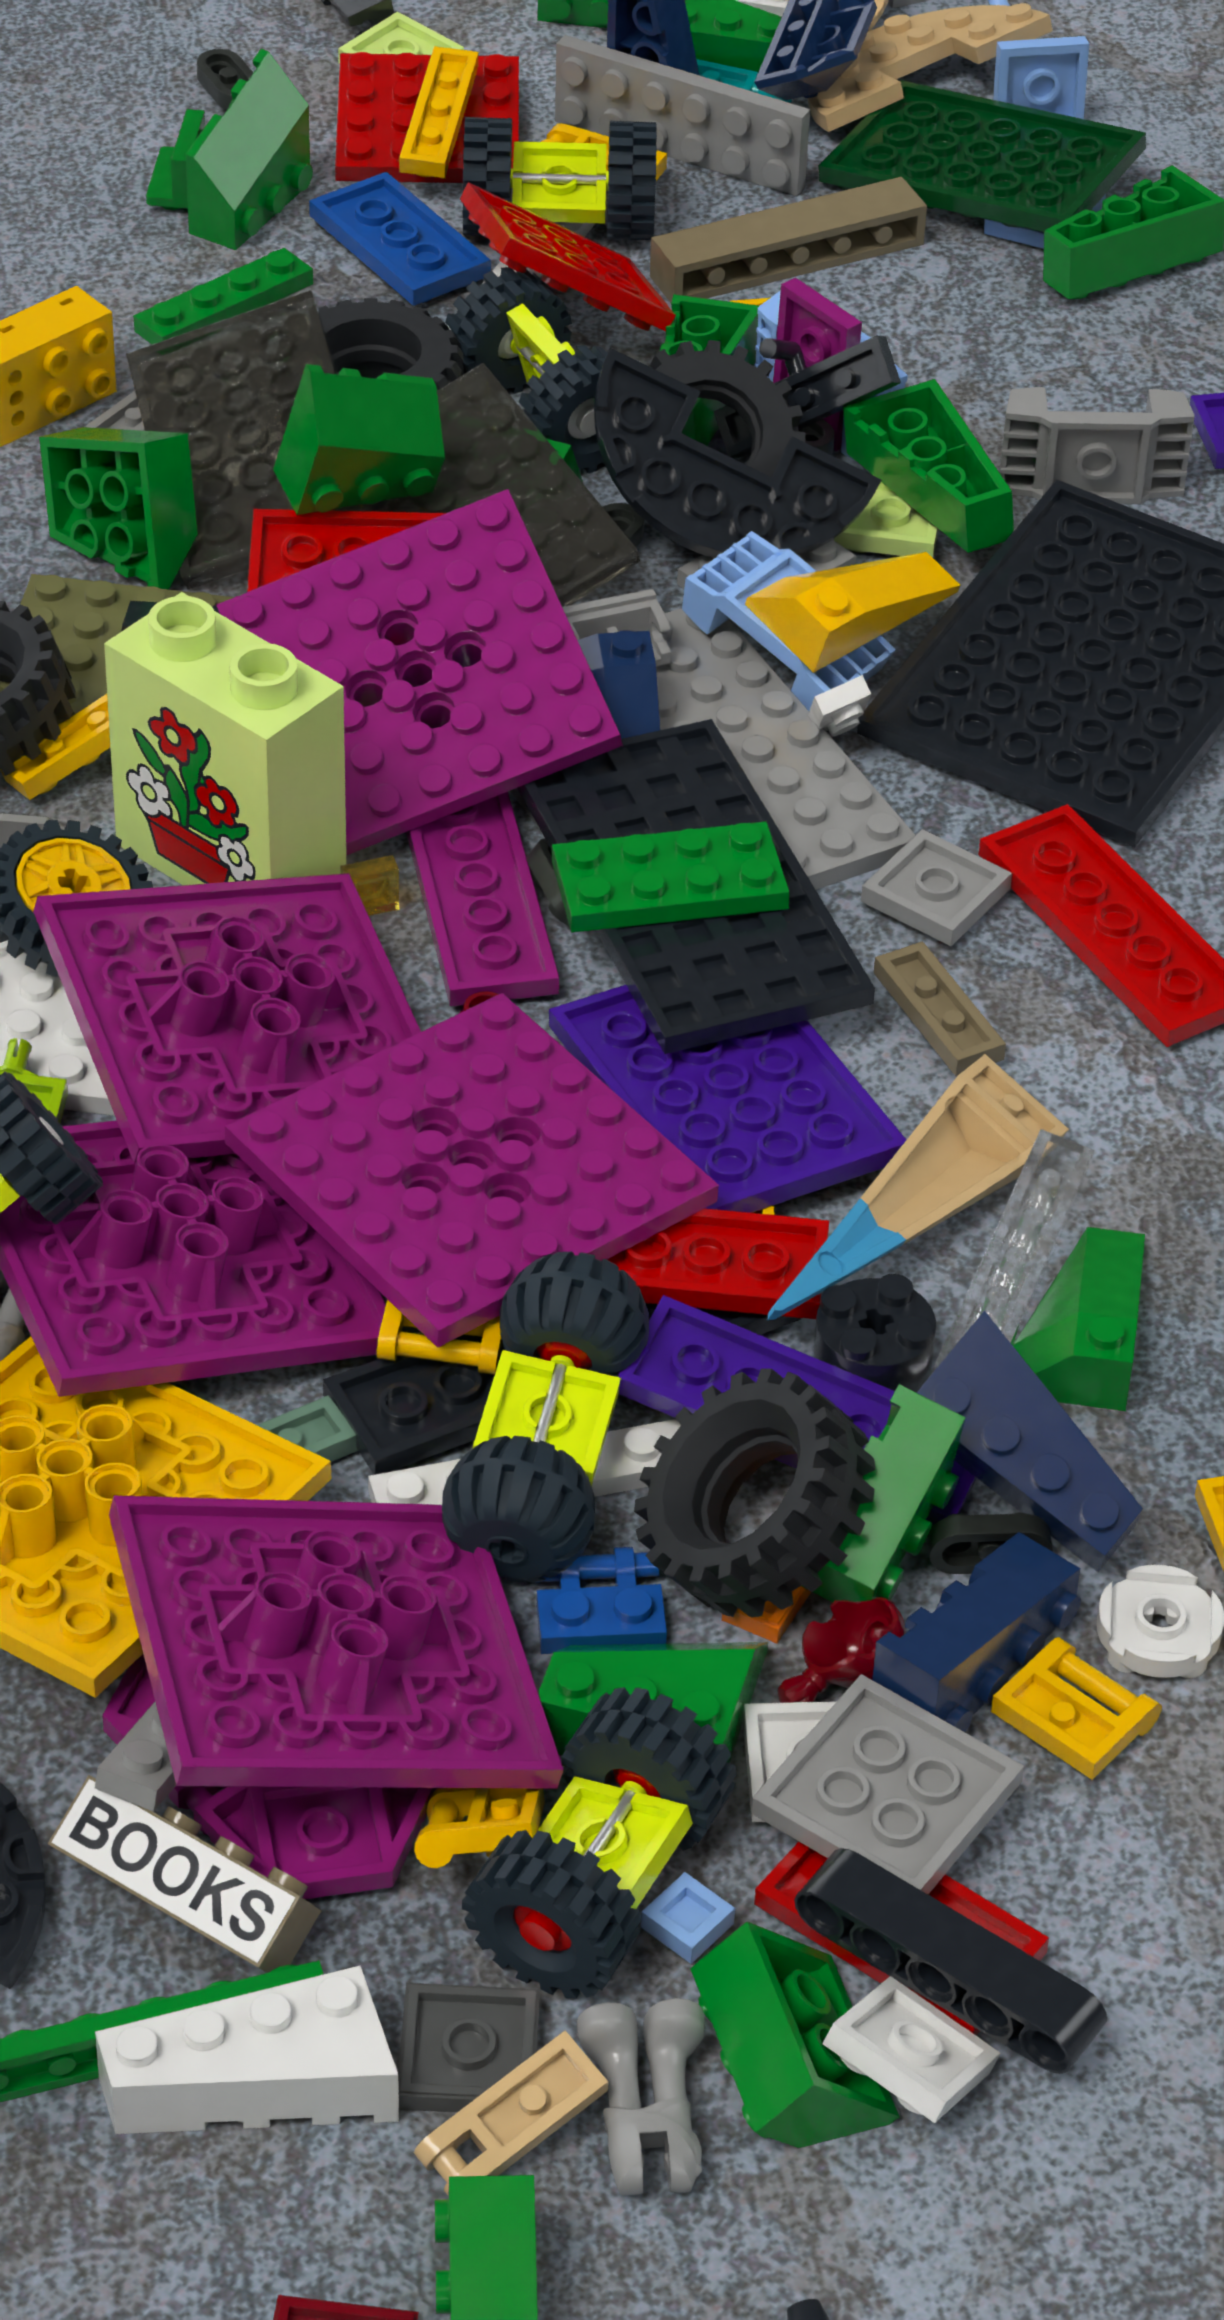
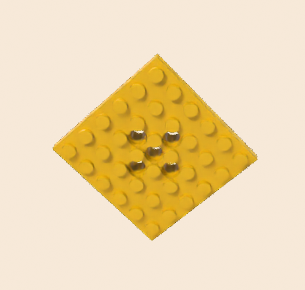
(58, 1475)

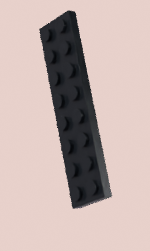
(430, 1406)

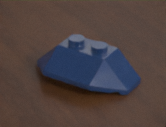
(814, 46)

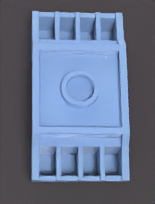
(748, 566)

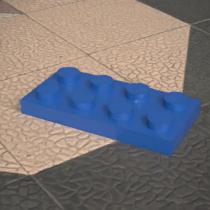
(399, 238)

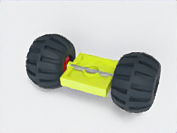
(547, 1415)

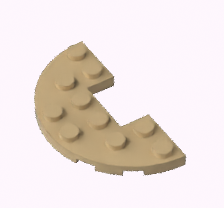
(913, 43)

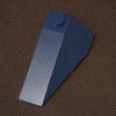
(626, 677)

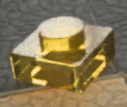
(376, 883)

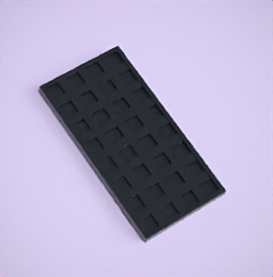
(713, 973)

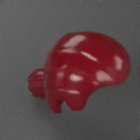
(842, 1647)

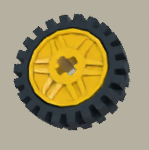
(55, 864)

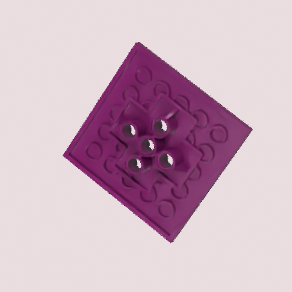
(446, 662)
(221, 997)
(467, 1164)
(179, 1274)
(328, 1647)

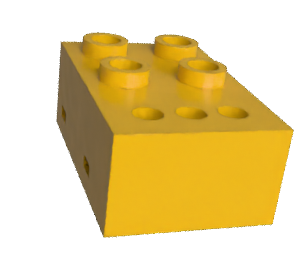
(54, 361)

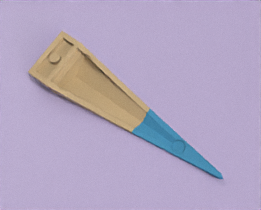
(955, 1157)

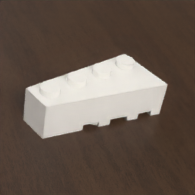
(253, 2059)

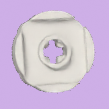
(1155, 1650)

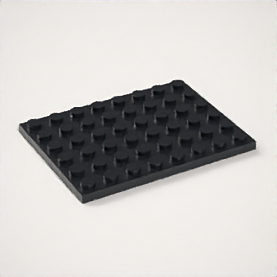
(1073, 666)

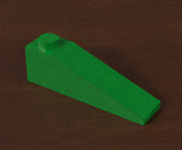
(1087, 1322)

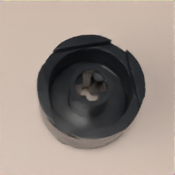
(877, 1331)

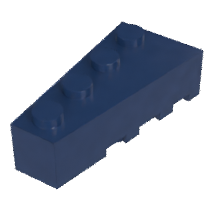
(652, 31)
(1029, 1446)
(980, 1631)

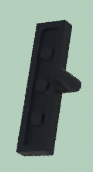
(819, 388)

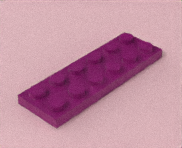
(483, 904)

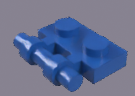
(602, 1614)

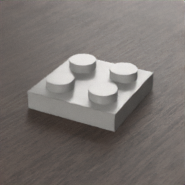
(936, 887)

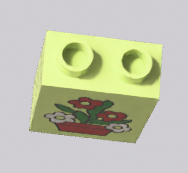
(223, 750)

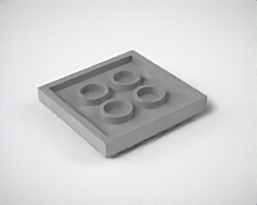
(888, 1785)

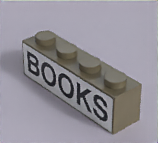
(188, 1878)

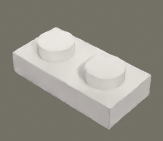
(840, 706)

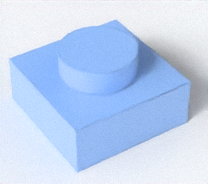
(687, 1917)

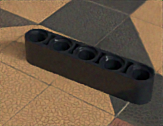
(951, 1960)

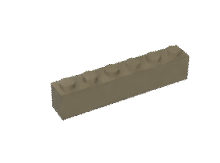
(788, 240)

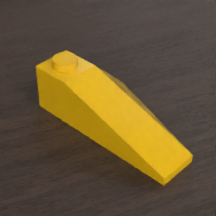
(847, 606)

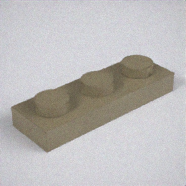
(938, 1007)

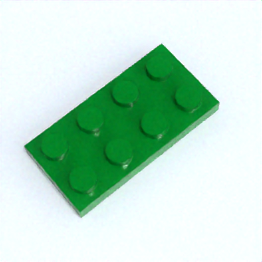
(669, 876)

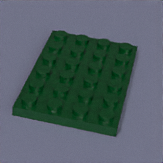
(985, 156)

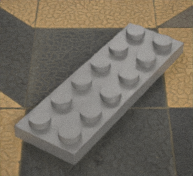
(694, 115)

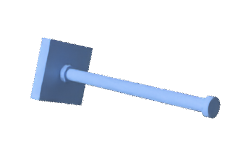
(1042, 73)

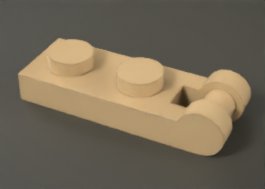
(516, 2112)

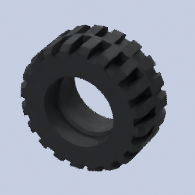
(391, 340)

